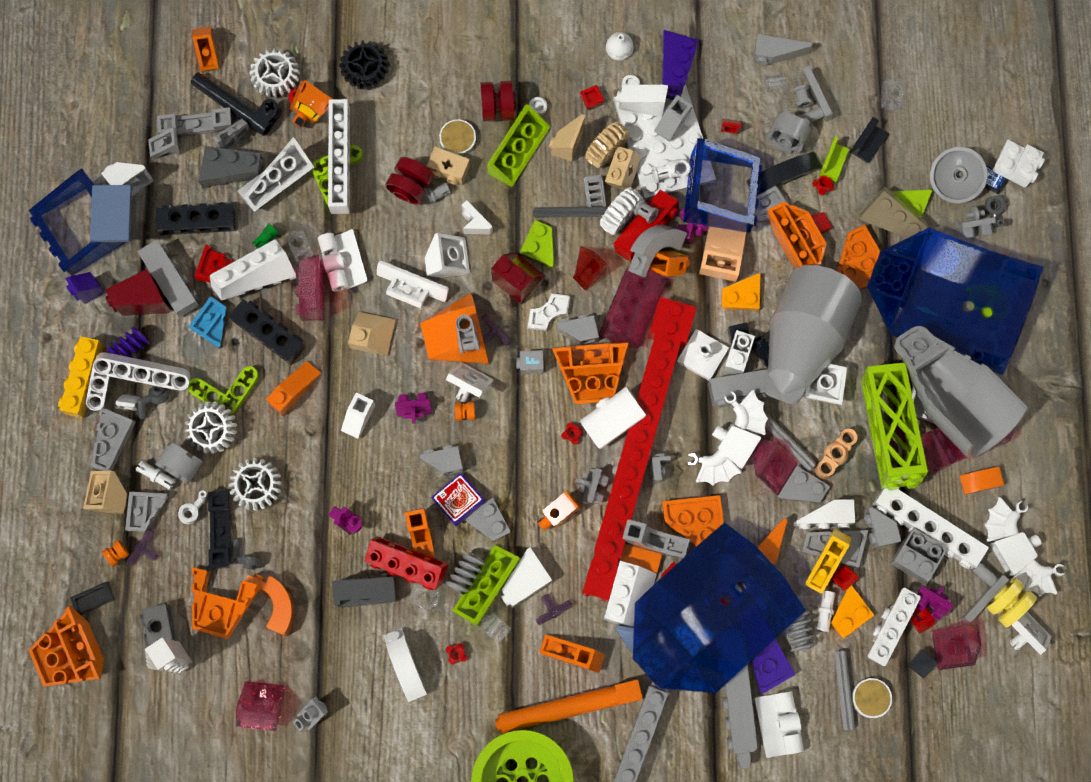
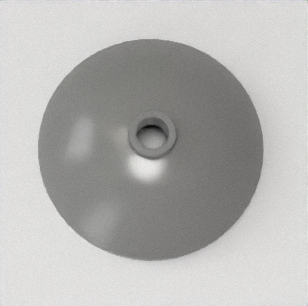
(944, 177)

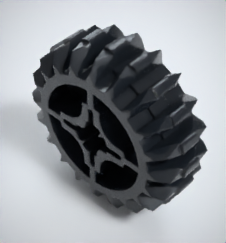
(350, 63)

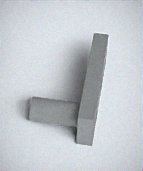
(823, 109)
(995, 585)

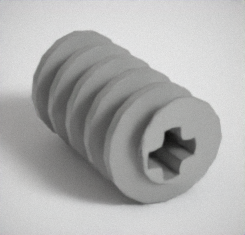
(465, 573)
(800, 634)

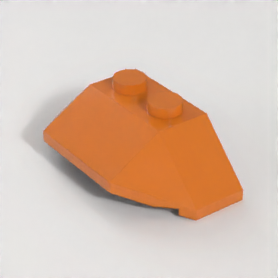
(797, 234)

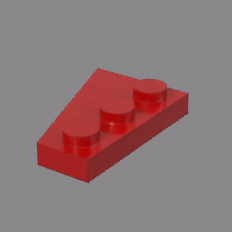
(210, 263)

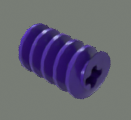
(129, 344)

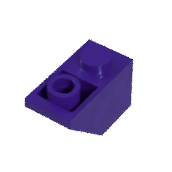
(84, 287)

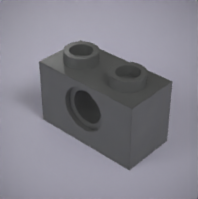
(156, 614)

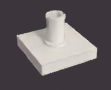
(702, 354)
(469, 381)
(1030, 632)

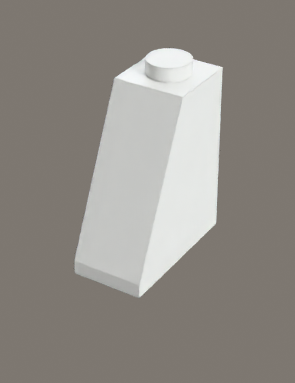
(643, 98)
(525, 580)

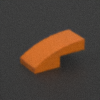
(982, 480)

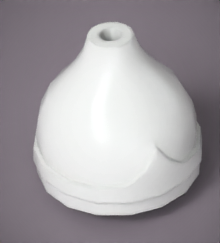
(619, 46)

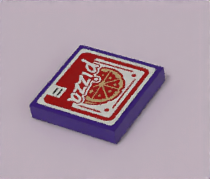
(458, 499)

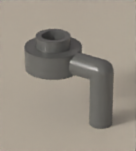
(1000, 205)
(155, 395)
(248, 562)

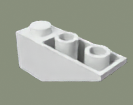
(835, 513)

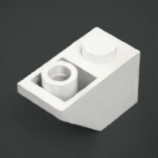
(738, 353)
(357, 415)

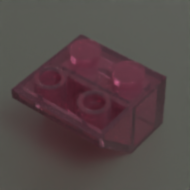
(940, 451)
(259, 706)

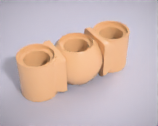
(839, 445)

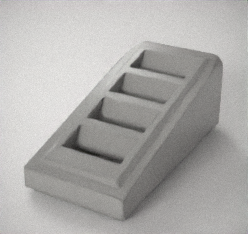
(597, 179)

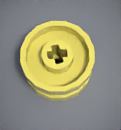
(1011, 602)

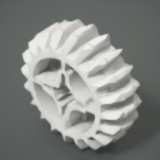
(265, 82)
(620, 211)
(211, 435)
(242, 474)

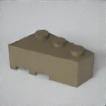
(893, 215)

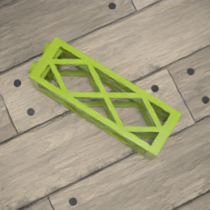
(907, 475)

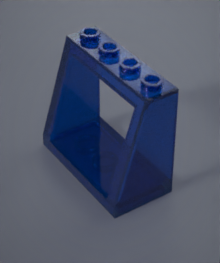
(709, 215)
(89, 254)

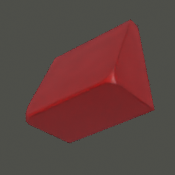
(730, 126)
(822, 222)
(922, 620)

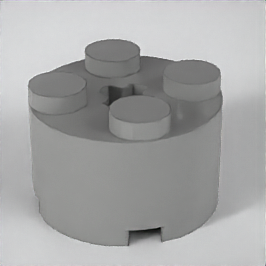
(789, 132)
(178, 462)

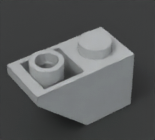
(673, 118)
(579, 330)
(443, 461)
(882, 528)

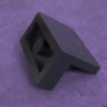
(869, 141)

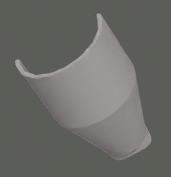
(808, 329)
(959, 394)

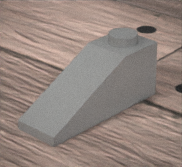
(776, 49)

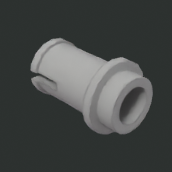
(436, 193)

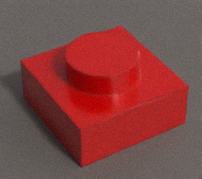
(591, 97)
(844, 577)

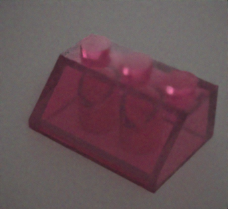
(310, 289)

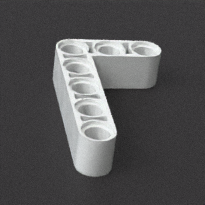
(131, 374)

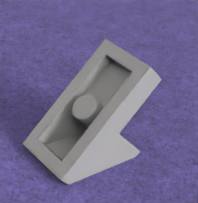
(164, 143)

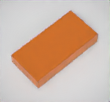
(641, 557)

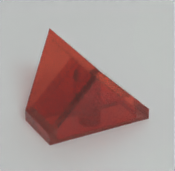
(589, 268)

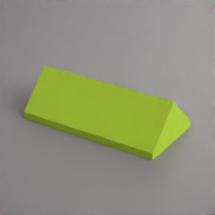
(517, 146)
(488, 585)

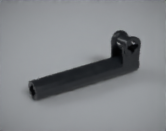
(259, 120)

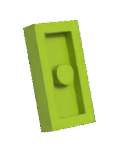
(834, 161)

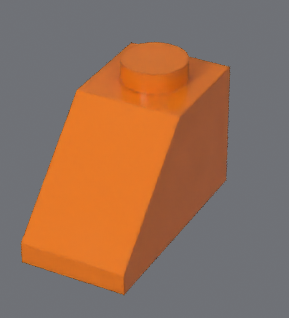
(205, 48)

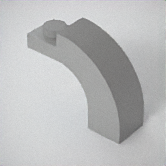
(650, 243)
(656, 541)

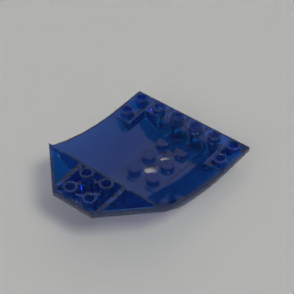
(932, 277)
(691, 638)

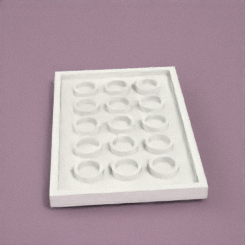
(658, 151)

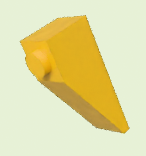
(828, 561)

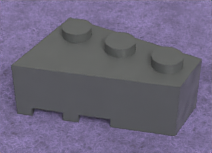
(228, 166)
(364, 591)

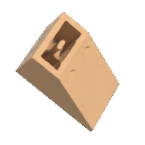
(722, 253)

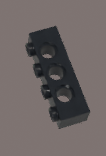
(204, 224)
(241, 317)

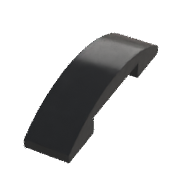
(787, 170)
(219, 530)

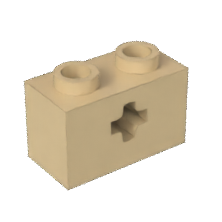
(442, 159)
(623, 168)

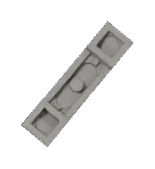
(197, 123)

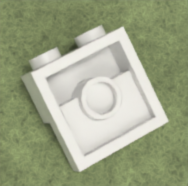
(1019, 163)

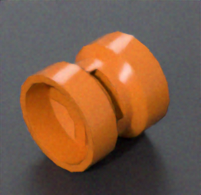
(460, 413)
(115, 553)

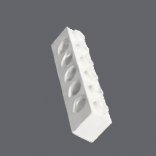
(339, 157)
(974, 549)

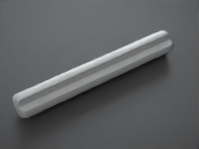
(789, 443)
(844, 690)

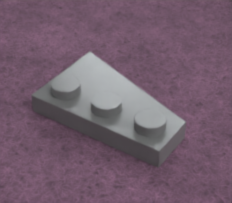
(111, 438)
(815, 542)

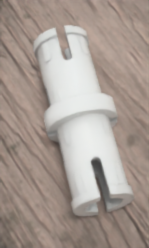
(155, 475)
(826, 611)

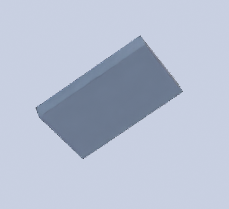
(111, 213)

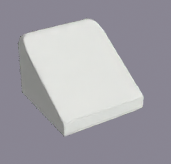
(128, 402)

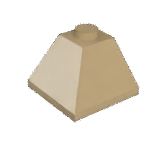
(567, 139)
(372, 333)
(105, 493)

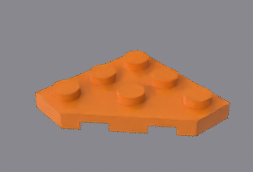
(858, 256)
(694, 516)

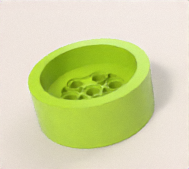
(521, 746)

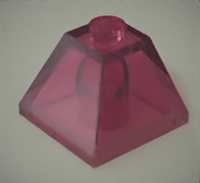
(772, 465)
(956, 646)

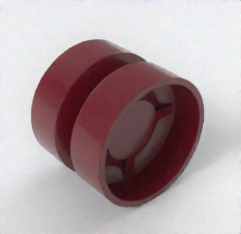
(503, 100)
(409, 180)

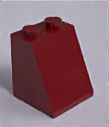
(516, 276)
(137, 296)

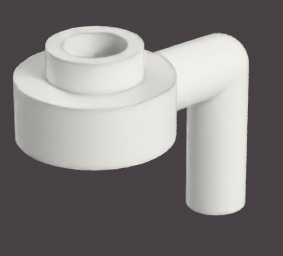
(192, 508)

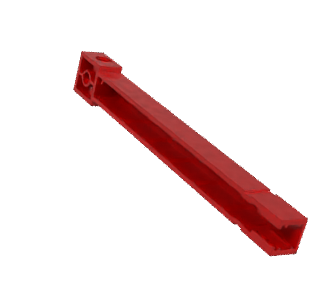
(669, 332)

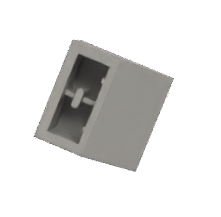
(918, 556)

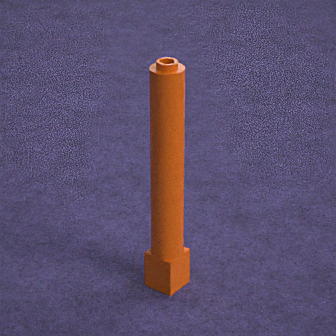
(569, 707)

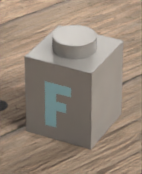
(530, 362)

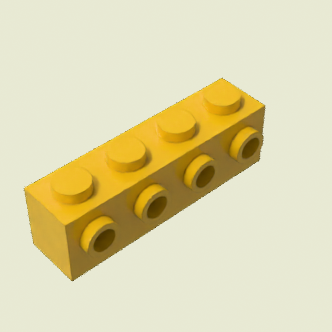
(77, 384)

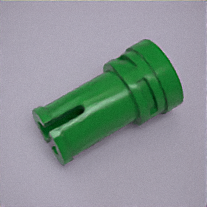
(268, 233)

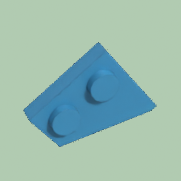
(210, 322)

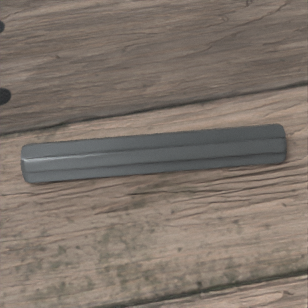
(545, 212)

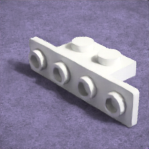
(409, 286)
(892, 626)

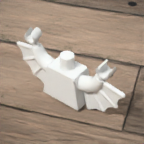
(736, 442)
(1017, 551)

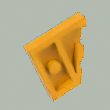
(742, 295)
(850, 613)

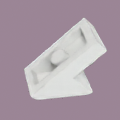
(478, 223)

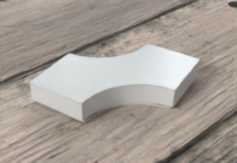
(555, 307)

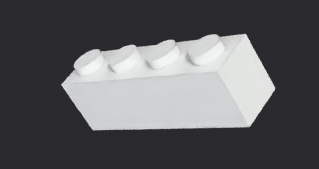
(280, 174)
(257, 269)
(167, 656)

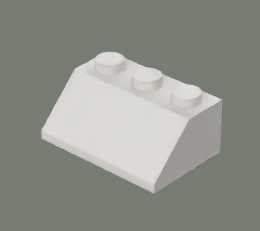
(628, 587)

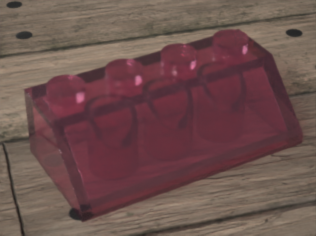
(632, 308)

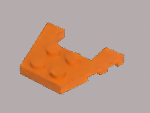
(217, 613)

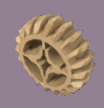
(605, 144)

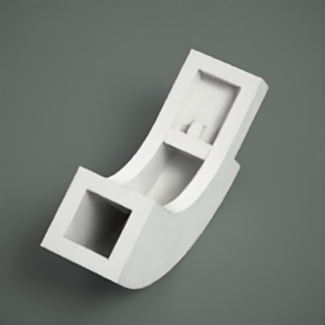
(404, 665)

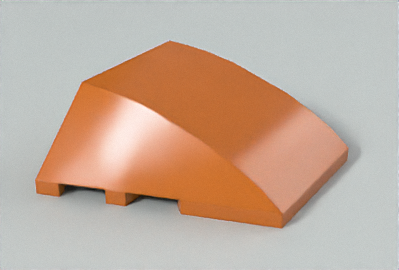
(442, 337)
(591, 369)
(67, 651)

